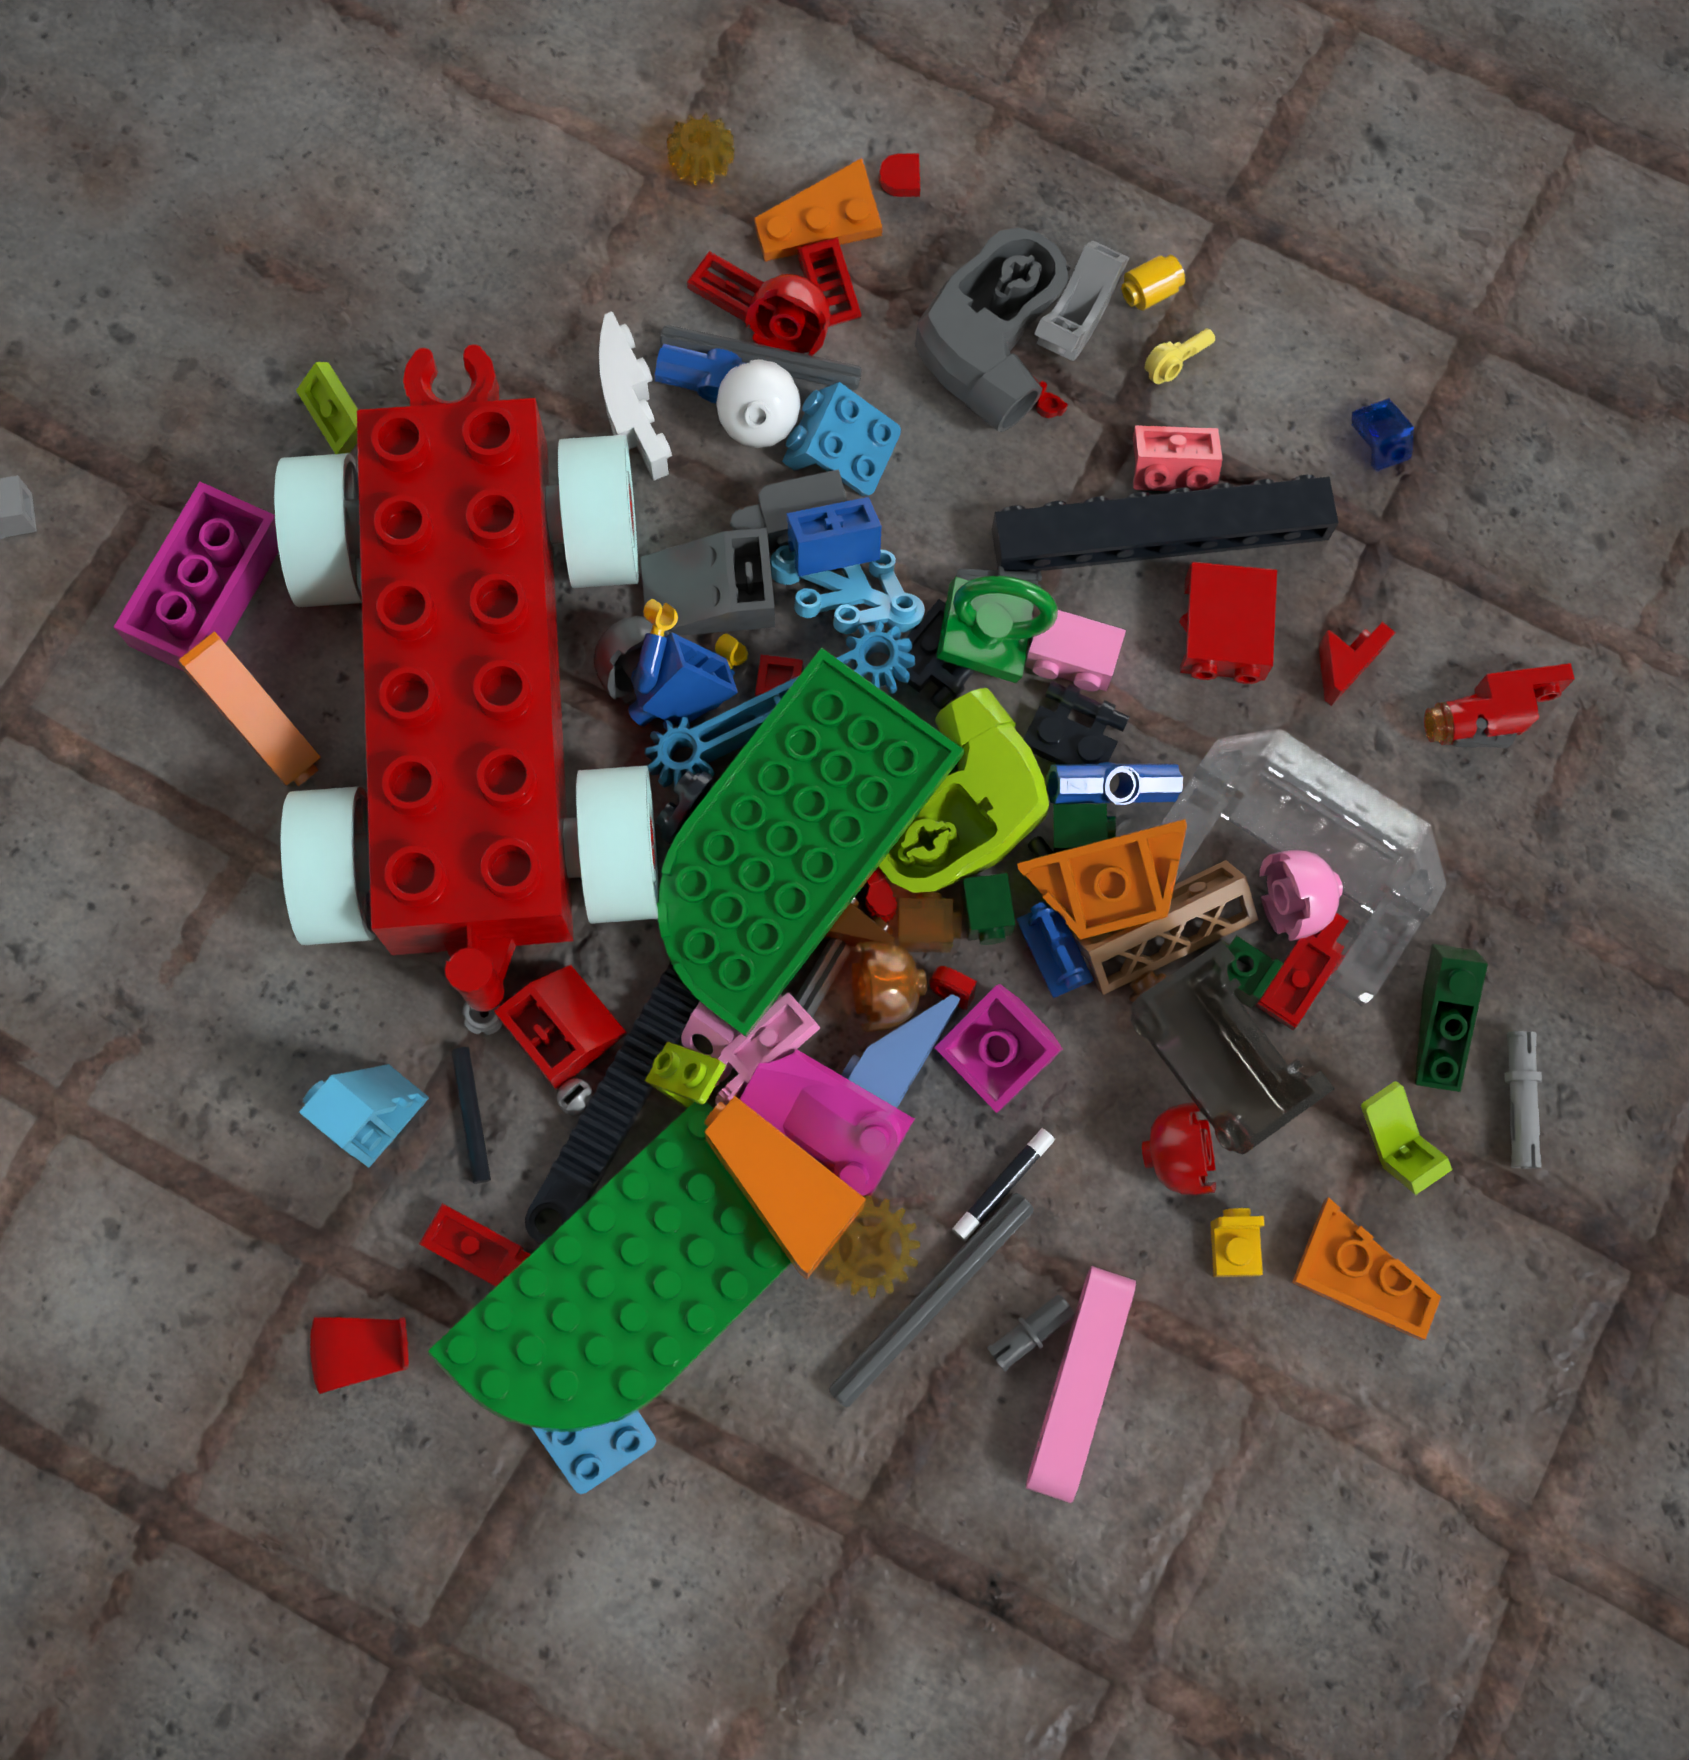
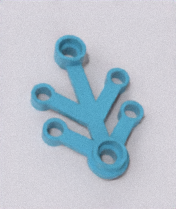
(891, 607)

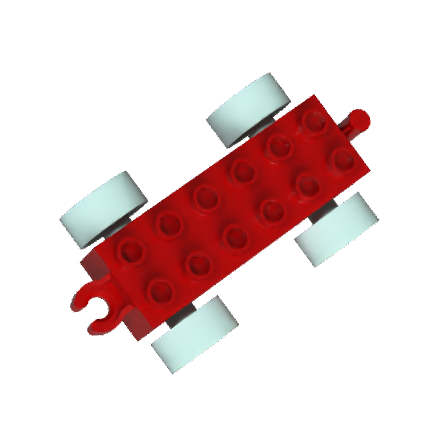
(463, 716)

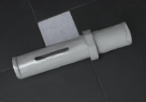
(1524, 1099)

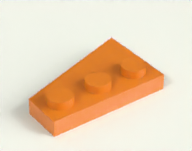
(829, 209)
(1362, 1276)

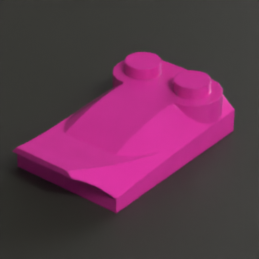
(829, 1118)

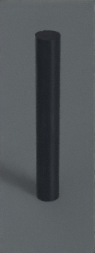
(471, 1115)

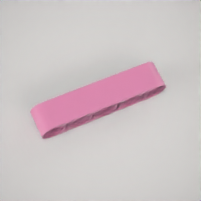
(1081, 1385)

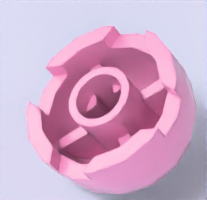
(1301, 893)

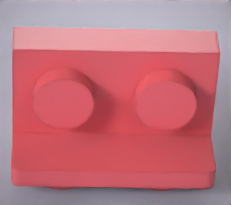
(1176, 458)

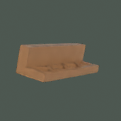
(1190, 899)

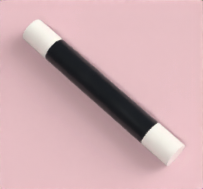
(1003, 1184)

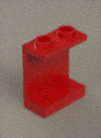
(1230, 622)

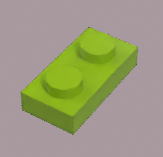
(330, 407)

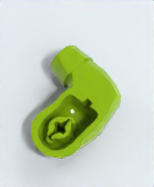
(977, 810)

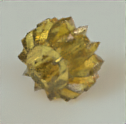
(700, 148)

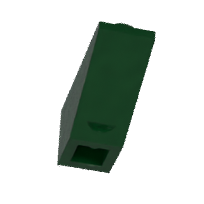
(1448, 1015)

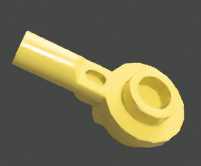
(1167, 358)

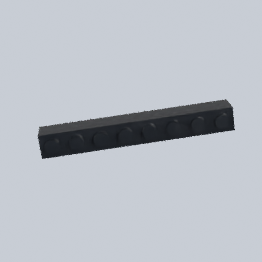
(1164, 524)

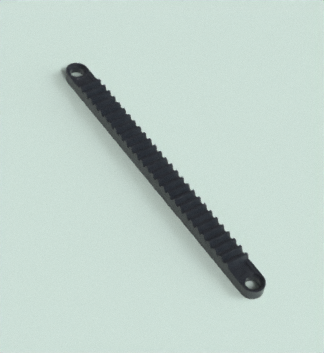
(614, 1104)

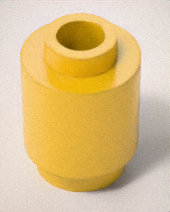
(1152, 282)

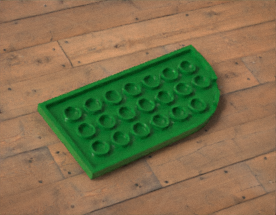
(793, 836)
(618, 1292)

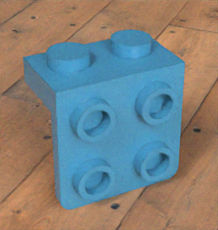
(843, 435)
(598, 1451)

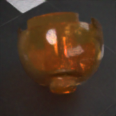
(886, 985)

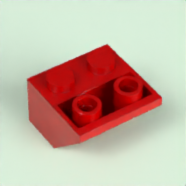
(560, 1024)

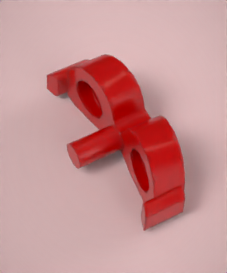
(1049, 404)

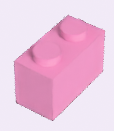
(1077, 651)

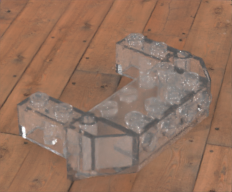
(1310, 804)

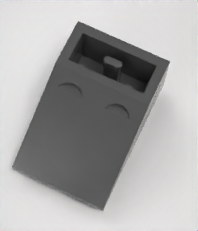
(714, 582)

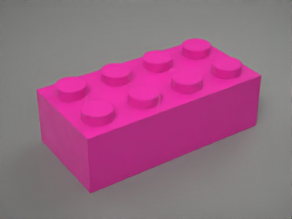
(200, 576)

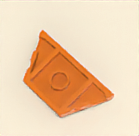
(1111, 880)

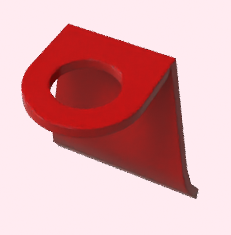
(356, 1350)

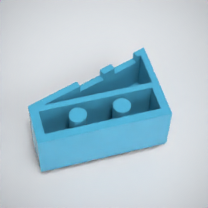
(363, 1109)

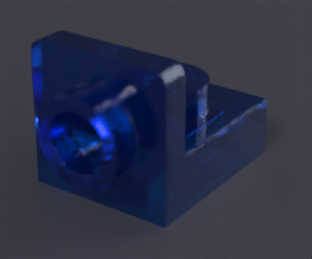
(1385, 432)

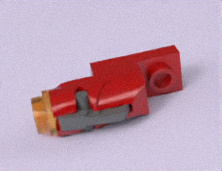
(1499, 709)

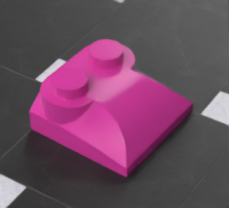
(999, 1047)

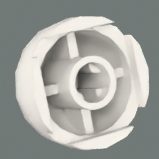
(758, 403)

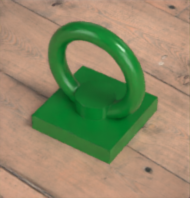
(991, 623)

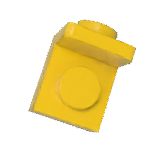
(1236, 1244)

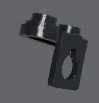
(691, 791)

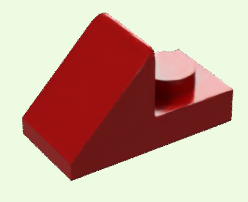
(1345, 663)

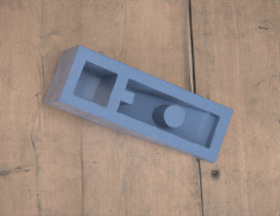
(896, 1059)

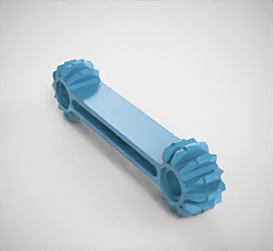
(736, 726)

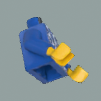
(679, 676)

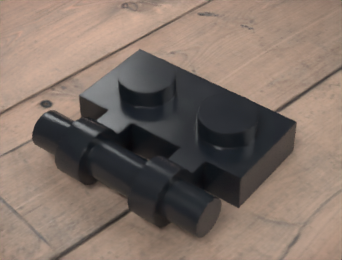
(927, 667)
(1068, 742)

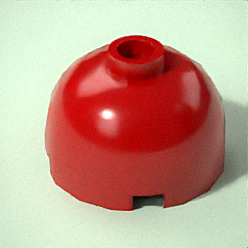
(789, 314)
(1181, 1150)

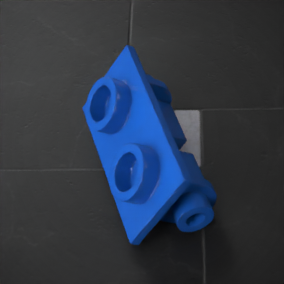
(1054, 949)

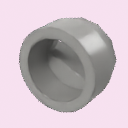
(580, 1102)

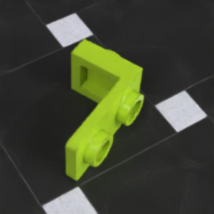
(685, 1074)
(1398, 1141)

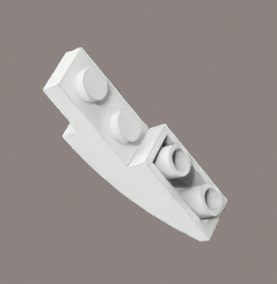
(626, 395)

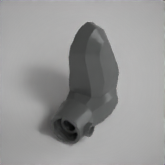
(981, 318)

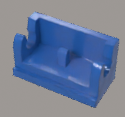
(834, 536)

